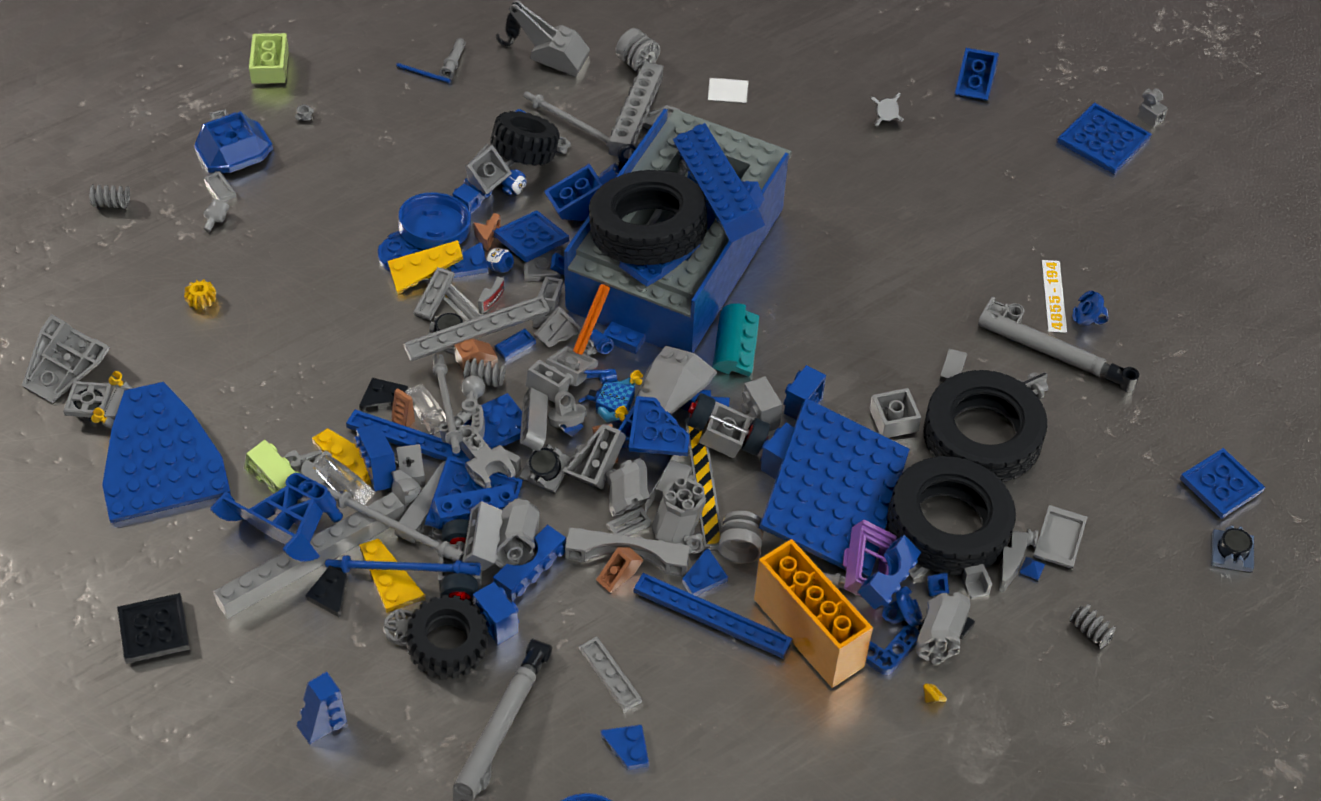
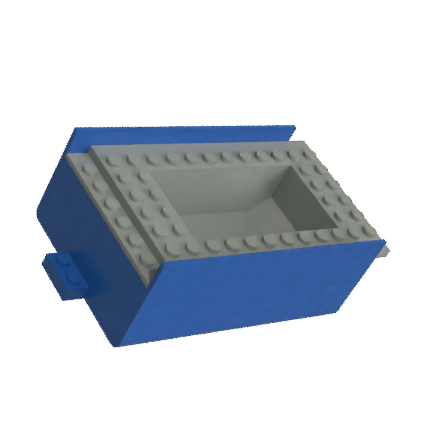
(687, 299)

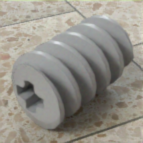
(109, 197)
(489, 374)
(1092, 625)

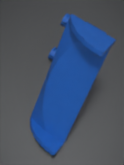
(284, 503)

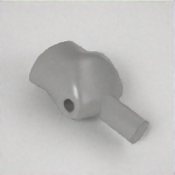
(215, 213)

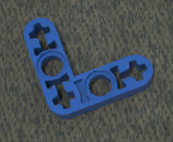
(888, 655)

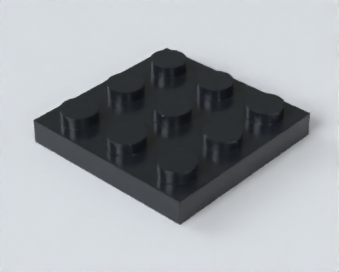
(153, 628)

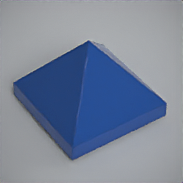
(571, 430)
(1032, 568)
(937, 584)

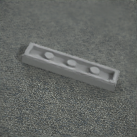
(610, 674)

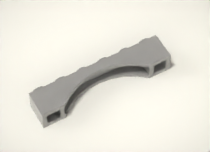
(587, 544)

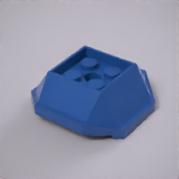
(232, 143)

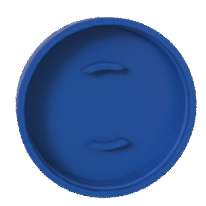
(433, 220)

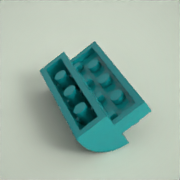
(736, 340)

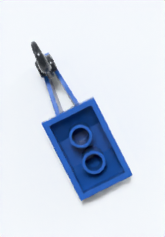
(574, 193)

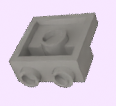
(572, 364)

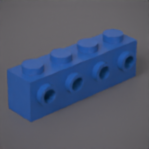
(460, 504)

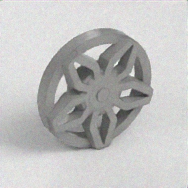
(400, 626)

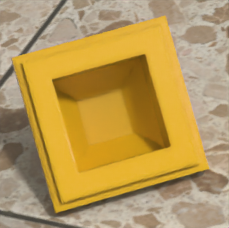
(933, 694)

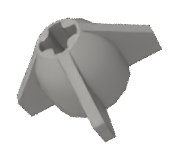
(887, 109)
(404, 488)

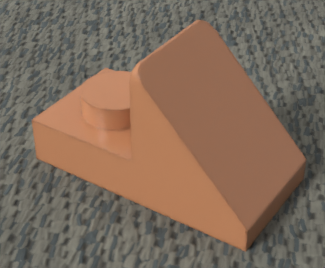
(485, 233)

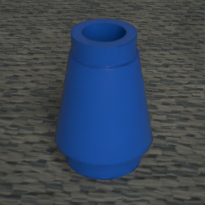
(601, 342)

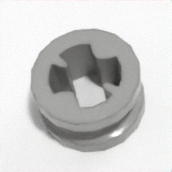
(1032, 537)

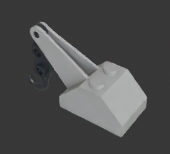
(554, 47)

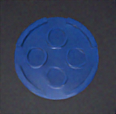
(394, 247)

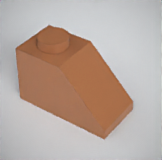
(473, 349)
(619, 568)

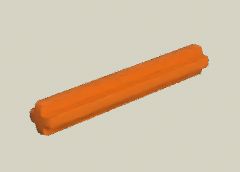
(591, 319)

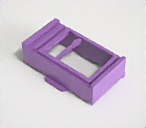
(854, 554)

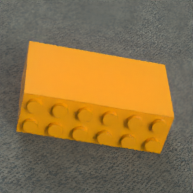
(812, 613)

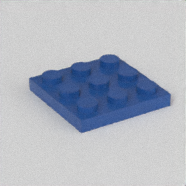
(531, 236)
(501, 421)
(1222, 483)

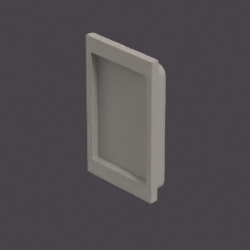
(1060, 536)

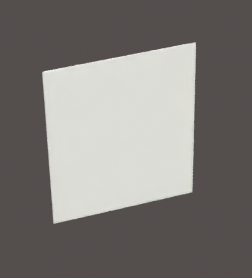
(728, 90)

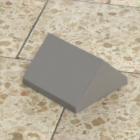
(487, 170)

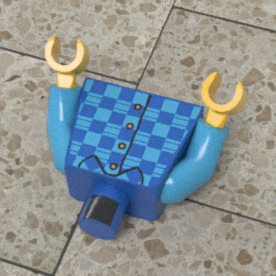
(616, 398)

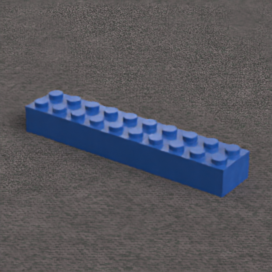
(719, 183)

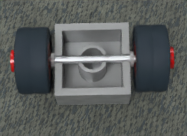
(726, 428)
(457, 583)

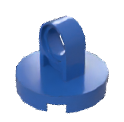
(1089, 309)
(906, 608)

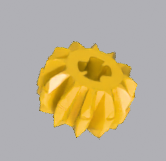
(200, 294)

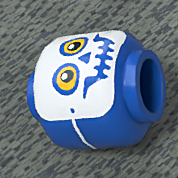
(514, 183)
(500, 260)

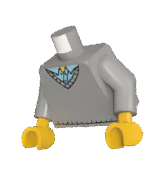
(108, 415)

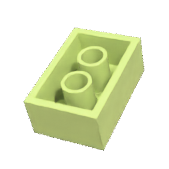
(269, 58)

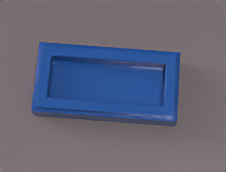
(515, 344)

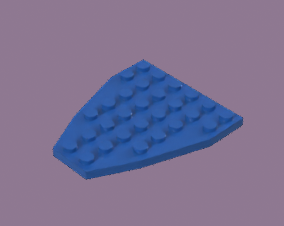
(159, 456)

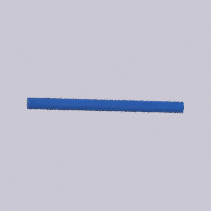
(423, 73)

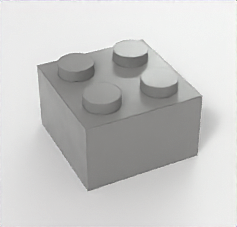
(762, 402)
(895, 413)

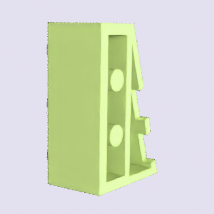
(268, 466)

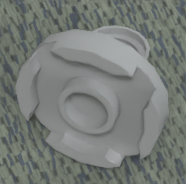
(568, 414)

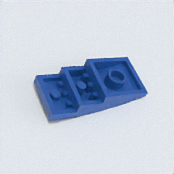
(651, 273)

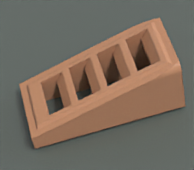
(402, 409)

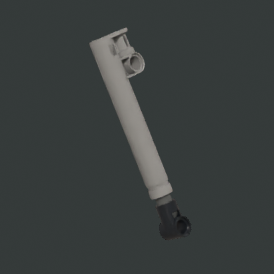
(1006, 321)
(478, 767)

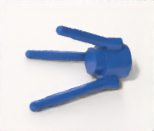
(604, 375)

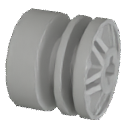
(637, 48)
(741, 537)

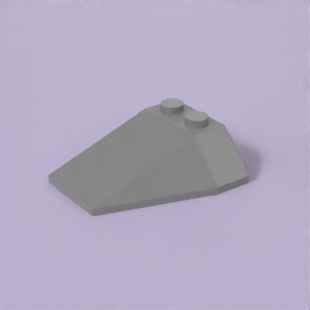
(60, 359)
(675, 378)

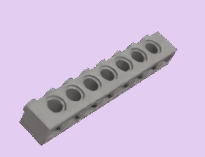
(635, 108)

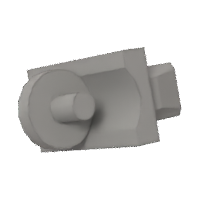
(1037, 383)

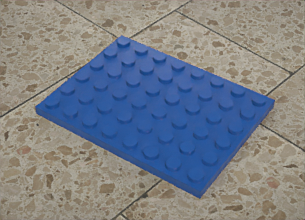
(830, 482)

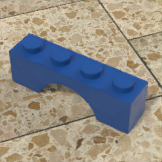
(517, 578)
(879, 587)

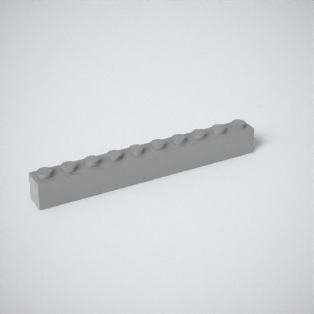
(284, 570)

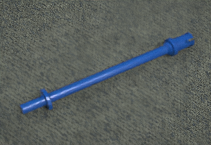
(458, 567)

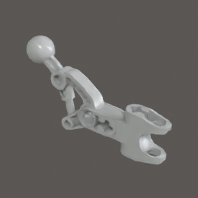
(482, 460)

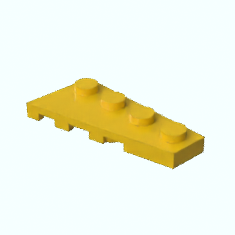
(420, 265)
(343, 451)
(393, 586)

